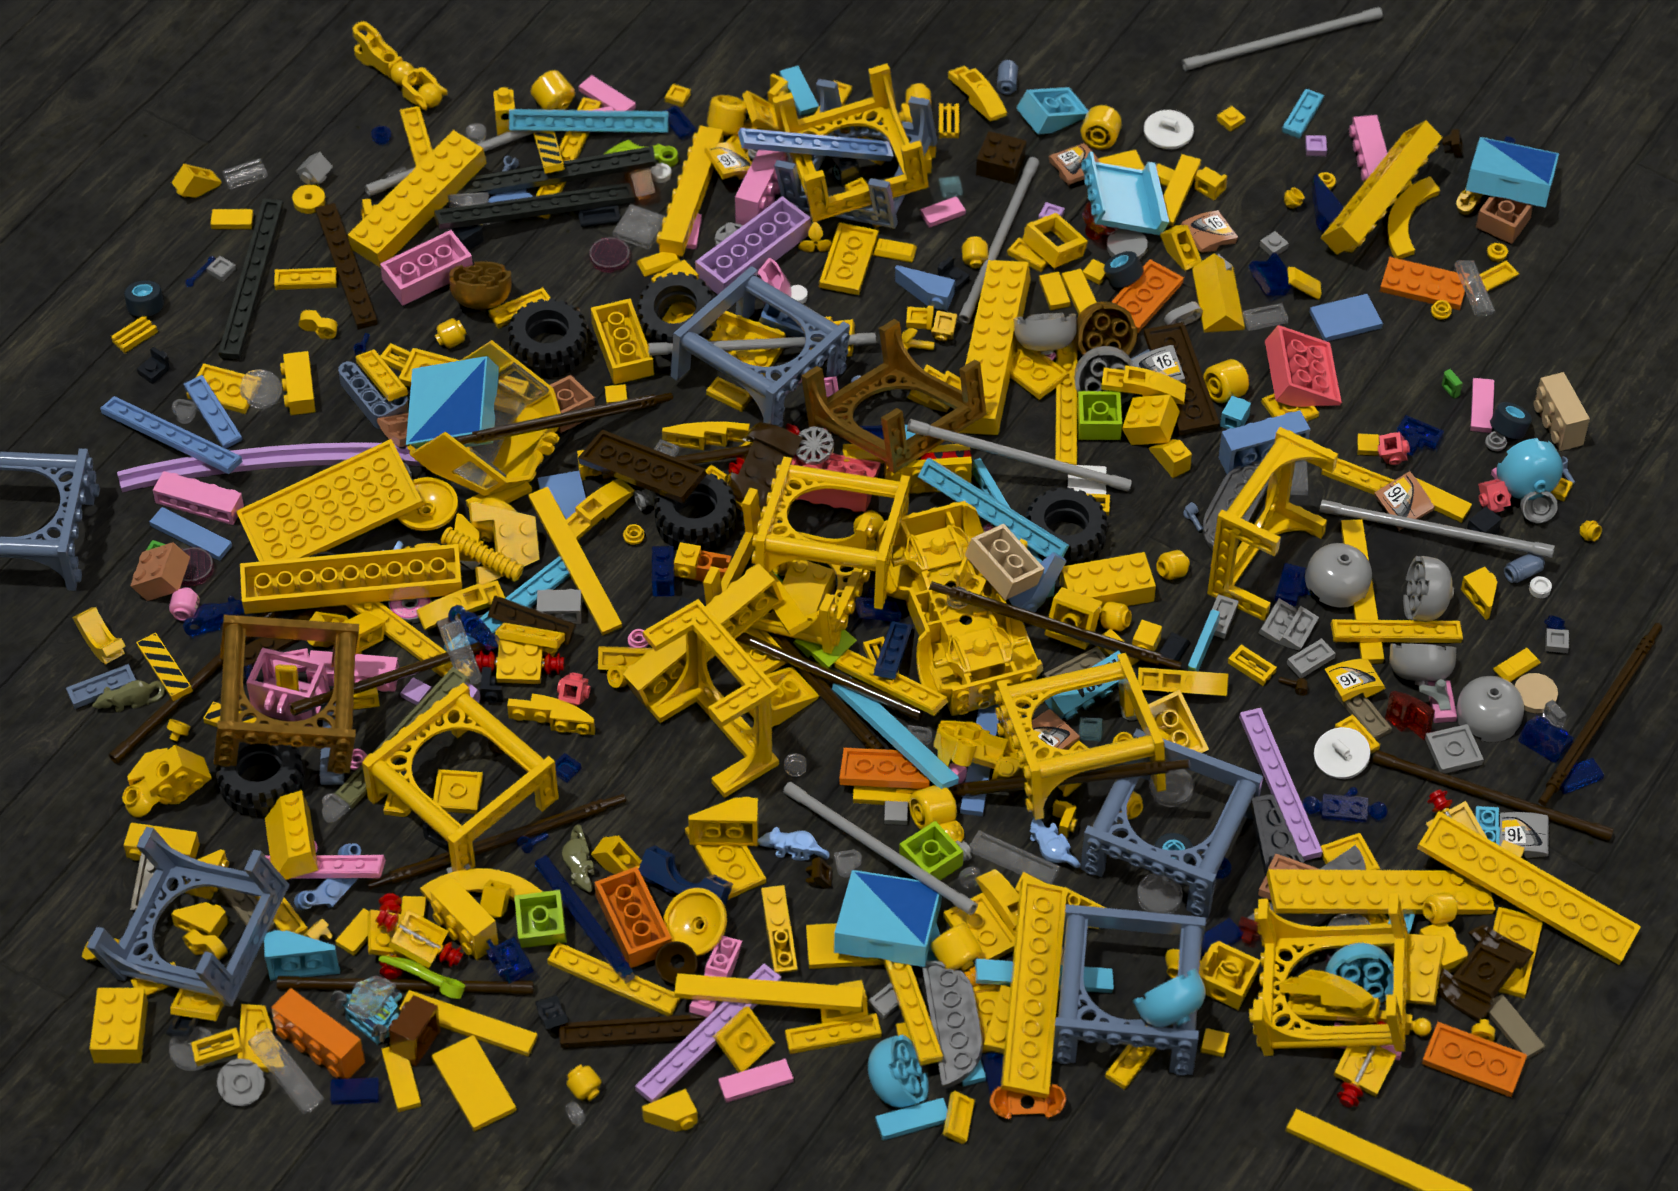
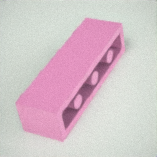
(1367, 143)
(198, 497)
(365, 667)

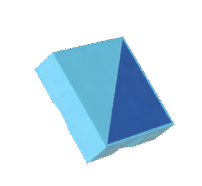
(1512, 172)
(452, 400)
(887, 918)

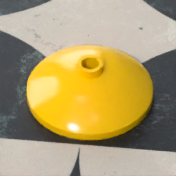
(438, 500)
(689, 911)

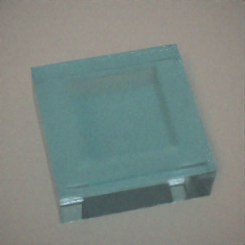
(950, 186)
(1090, 729)

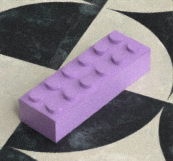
(763, 237)

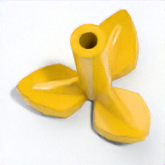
(815, 234)
(909, 342)

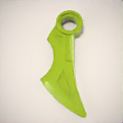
(659, 151)
(448, 986)

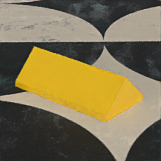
(1217, 296)

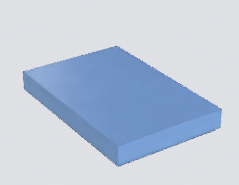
(1345, 317)
(566, 490)

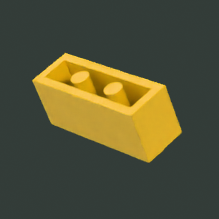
(298, 383)
(180, 840)

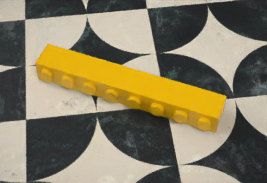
(689, 193)

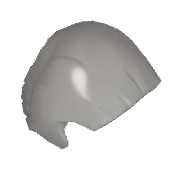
(1540, 509)

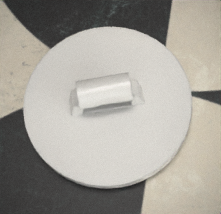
(1168, 129)
(1342, 753)

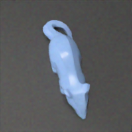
(798, 844)
(1052, 846)

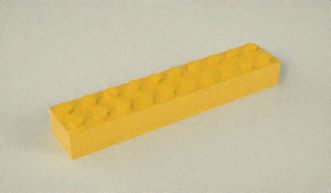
(994, 337)
(350, 578)

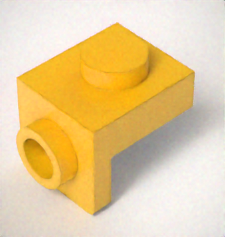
(778, 87)
(944, 326)
(686, 560)
(1067, 813)

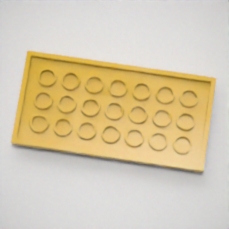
(331, 506)

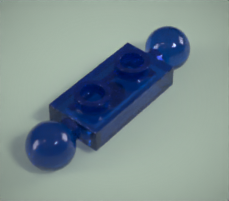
(1344, 807)

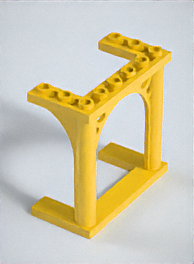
(882, 104)
(797, 480)
(1278, 517)
(834, 611)
(696, 686)
(464, 715)
(1048, 772)
(1284, 935)

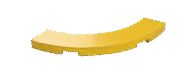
(1401, 213)
(476, 878)

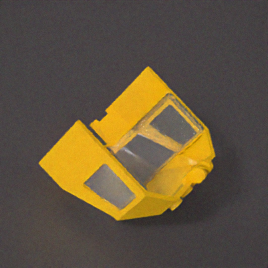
(507, 460)

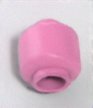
(184, 604)

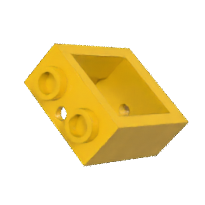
(1055, 255)

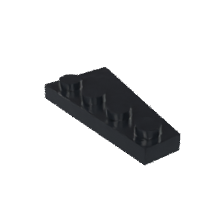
(1272, 831)

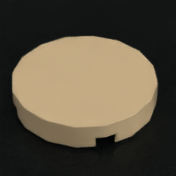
(1536, 691)

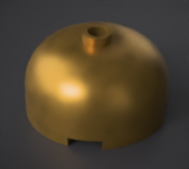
(480, 285)
(1113, 325)

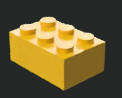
(463, 918)
(119, 1025)

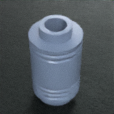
(1007, 77)
(1524, 567)

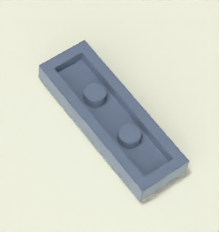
(91, 689)

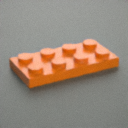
(1422, 283)
(1148, 293)
(880, 769)
(1474, 1059)

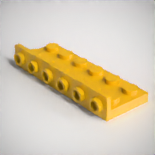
(734, 328)

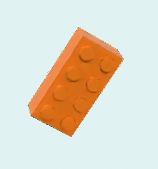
(632, 916)
(317, 1035)

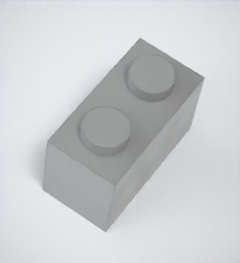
(561, 603)

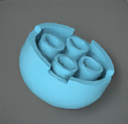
(1531, 468)
(1366, 967)
(1172, 1000)
(894, 1072)

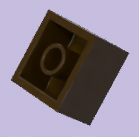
(1001, 157)

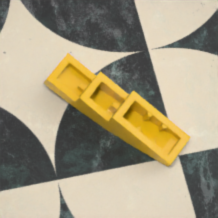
(701, 433)

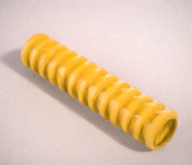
(483, 554)

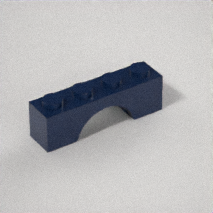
(660, 868)

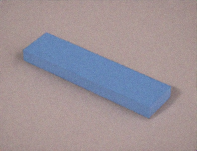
(212, 412)
(190, 533)

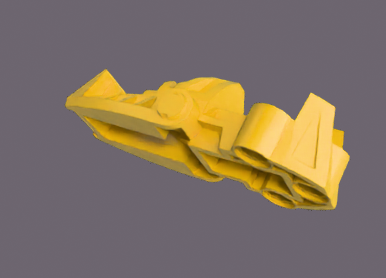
(970, 743)

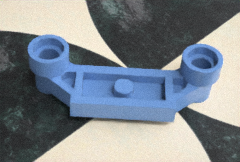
(331, 888)

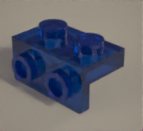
(1271, 275)
(1545, 738)
(510, 959)

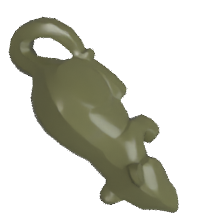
(133, 693)
(576, 857)

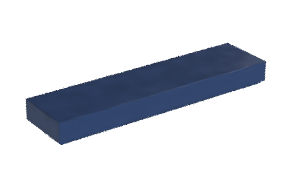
(893, 650)

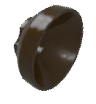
(664, 965)

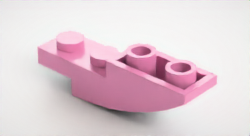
(720, 965)

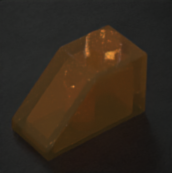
(641, 183)

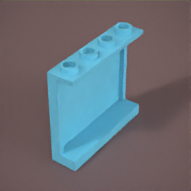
(1125, 196)

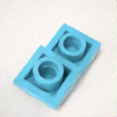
(1489, 821)

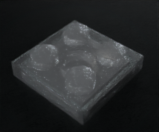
(639, 226)

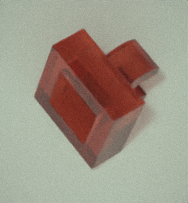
(1250, 929)

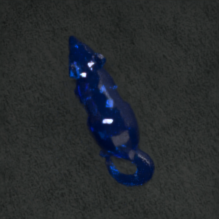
(211, 615)
(475, 627)

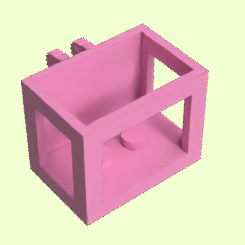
(275, 700)

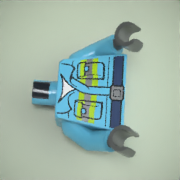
(376, 1026)

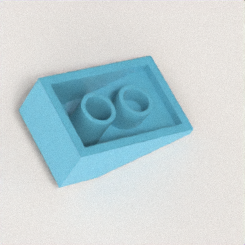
(1051, 109)
(298, 955)

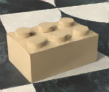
(1561, 411)
(1004, 561)

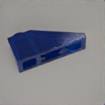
(1325, 204)

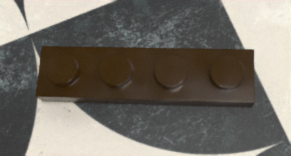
(519, 614)

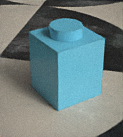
(1235, 413)

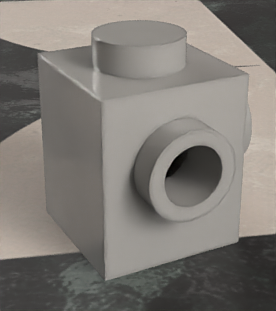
(314, 169)

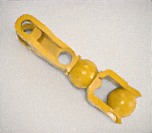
(386, 60)

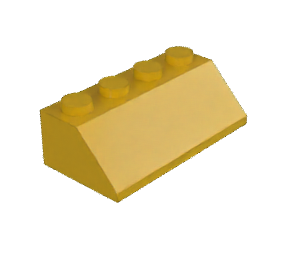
(291, 836)

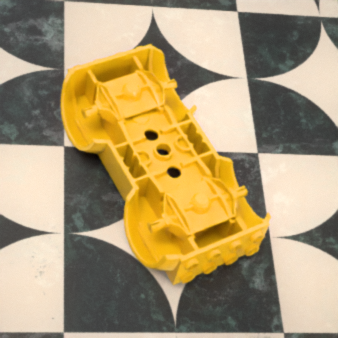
(953, 656)

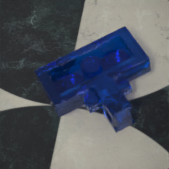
(1419, 434)
(1292, 584)
(866, 608)

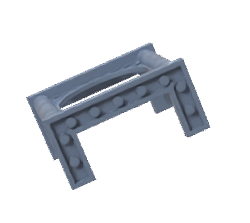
(883, 206)
(764, 390)
(60, 551)
(1201, 878)
(210, 976)
(1068, 1024)

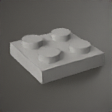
(1454, 749)

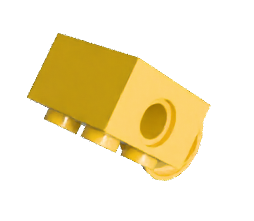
(167, 781)
(1224, 972)

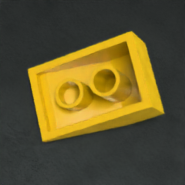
(808, 584)
(792, 695)
(1177, 722)
(726, 824)

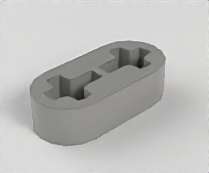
(1186, 313)

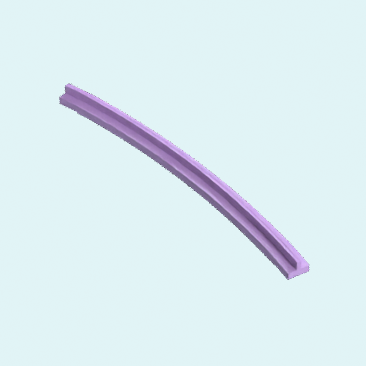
(253, 459)

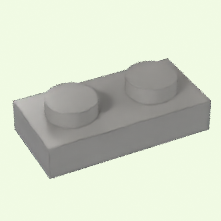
(1227, 609)
(1311, 658)

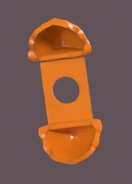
(1008, 1102)

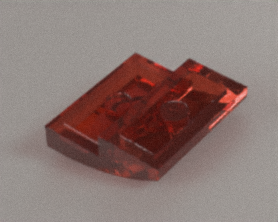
(1409, 712)

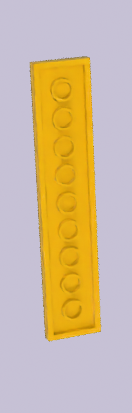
(1529, 887)
(1369, 891)
(1034, 988)

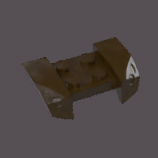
(760, 465)
(1482, 972)

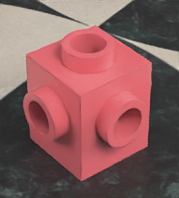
(1393, 448)
(1494, 495)
(566, 690)

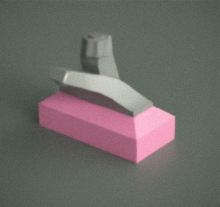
(1441, 700)

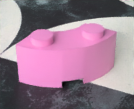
(773, 275)

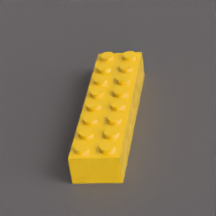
(1381, 188)
(416, 198)
(735, 609)

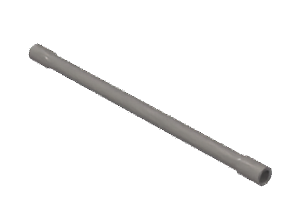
(1199, 61)
(1028, 172)
(383, 184)
(858, 339)
(927, 430)
(1535, 548)
(956, 898)

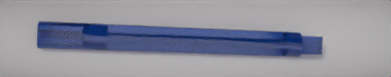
(585, 919)

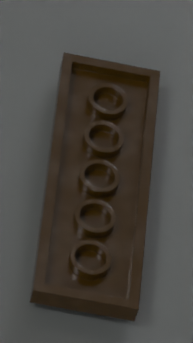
(1198, 410)
(642, 466)

